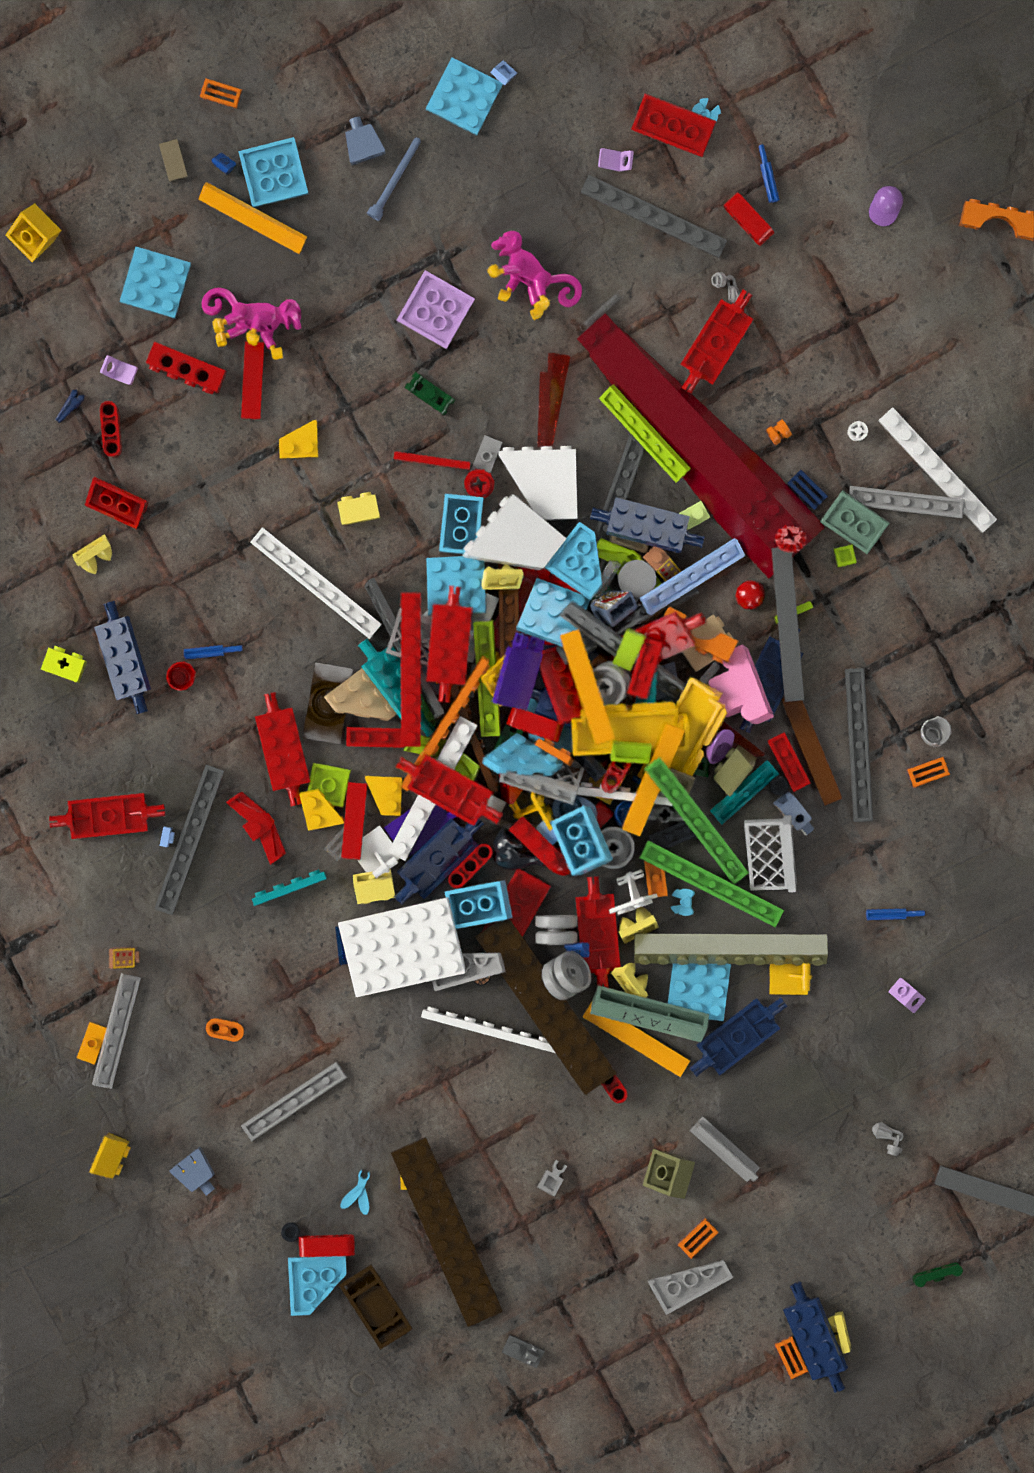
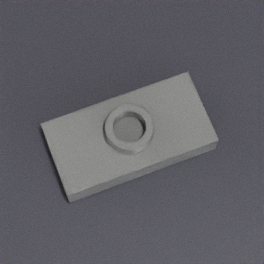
(487, 454)

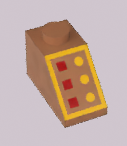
(661, 563)
(123, 957)

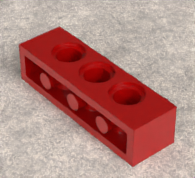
(160, 352)

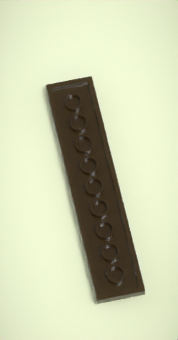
(550, 1014)
(446, 1231)

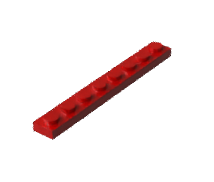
(410, 669)

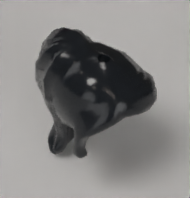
(509, 853)

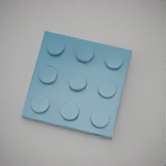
(464, 96)
(273, 172)
(155, 282)
(456, 572)
(543, 611)
(700, 988)

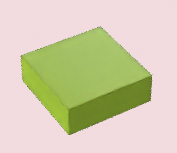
(845, 556)

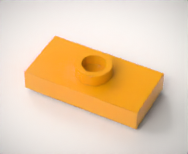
(92, 1043)

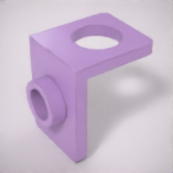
(615, 160)
(120, 371)
(906, 995)

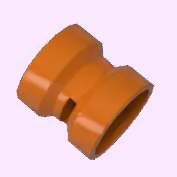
(782, 429)

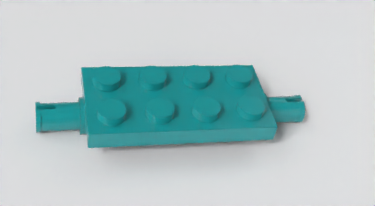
(386, 675)

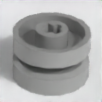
(612, 682)
(624, 844)
(556, 930)
(566, 975)

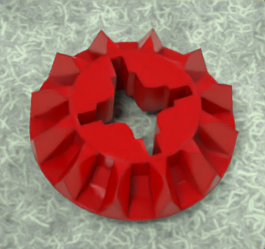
(475, 490)
(786, 544)

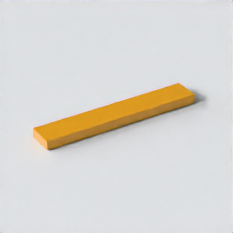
(252, 217)
(587, 687)
(648, 789)
(641, 1042)

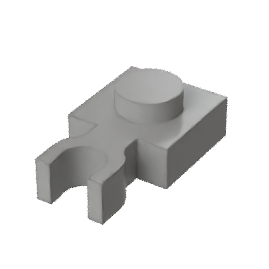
(551, 1181)

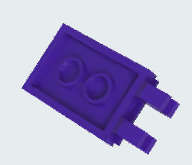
(519, 672)
(435, 822)

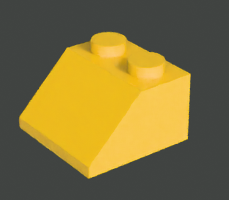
(33, 232)
(110, 1156)

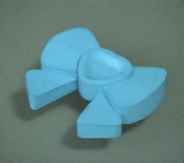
(700, 109)
(686, 902)

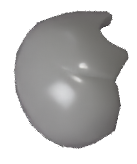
(936, 731)

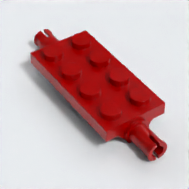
(716, 341)
(672, 632)
(449, 644)
(282, 749)
(449, 789)
(107, 816)
(598, 929)

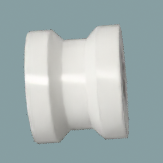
(860, 431)

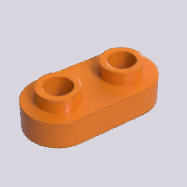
(225, 1028)

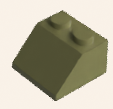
(734, 769)
(668, 1174)

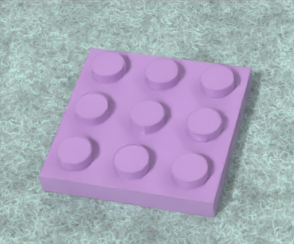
(435, 309)

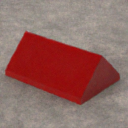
(116, 503)

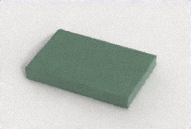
(854, 522)

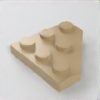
(360, 697)

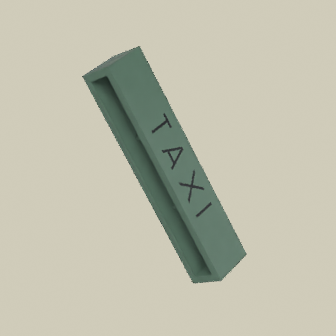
(649, 1014)

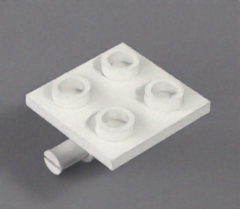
(375, 853)
(636, 900)

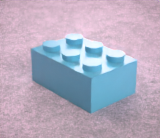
(460, 522)
(581, 840)
(479, 904)

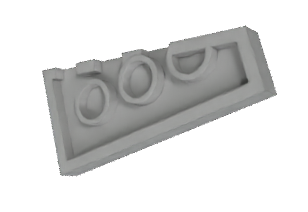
(477, 967)
(684, 1286)

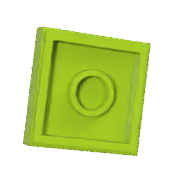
(331, 782)

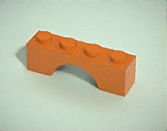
(976, 214)
(719, 647)

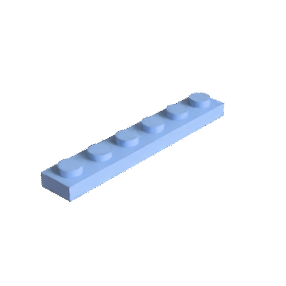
(692, 576)

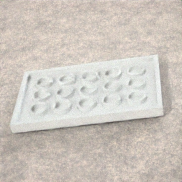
(402, 947)

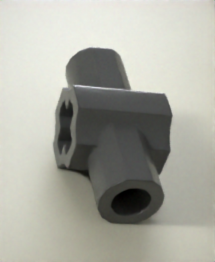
(674, 815)

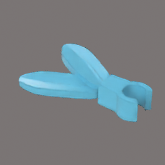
(358, 1192)

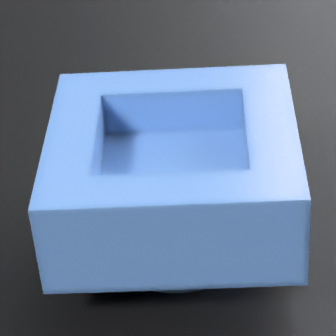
(503, 72)
(167, 836)

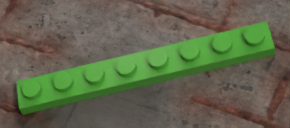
(696, 820)
(711, 884)

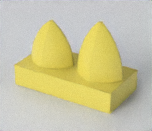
(85, 556)
(502, 579)
(645, 924)
(626, 978)
(838, 1325)

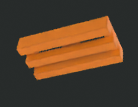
(205, 89)
(913, 777)
(686, 1249)
(785, 1342)

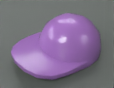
(886, 206)
(719, 746)

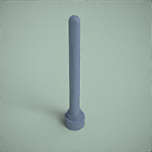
(376, 211)

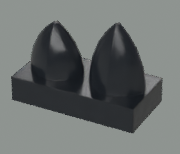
(593, 766)

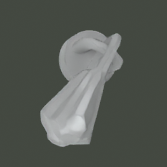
(720, 279)
(881, 1130)

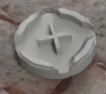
(637, 577)

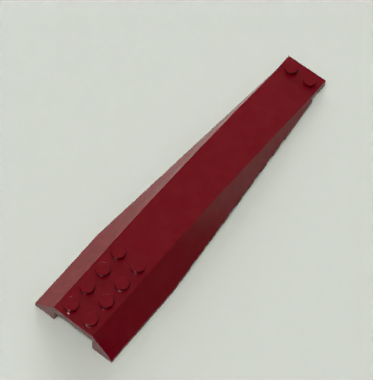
(724, 472)

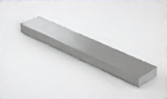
(909, 502)
(116, 1031)
(294, 1101)

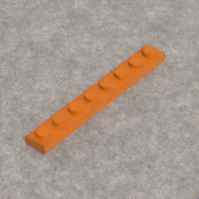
(452, 714)

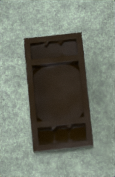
(321, 720)
(376, 1306)

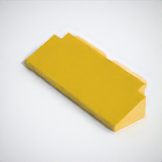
(704, 717)
(637, 724)

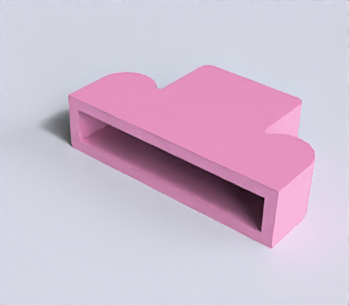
(742, 688)

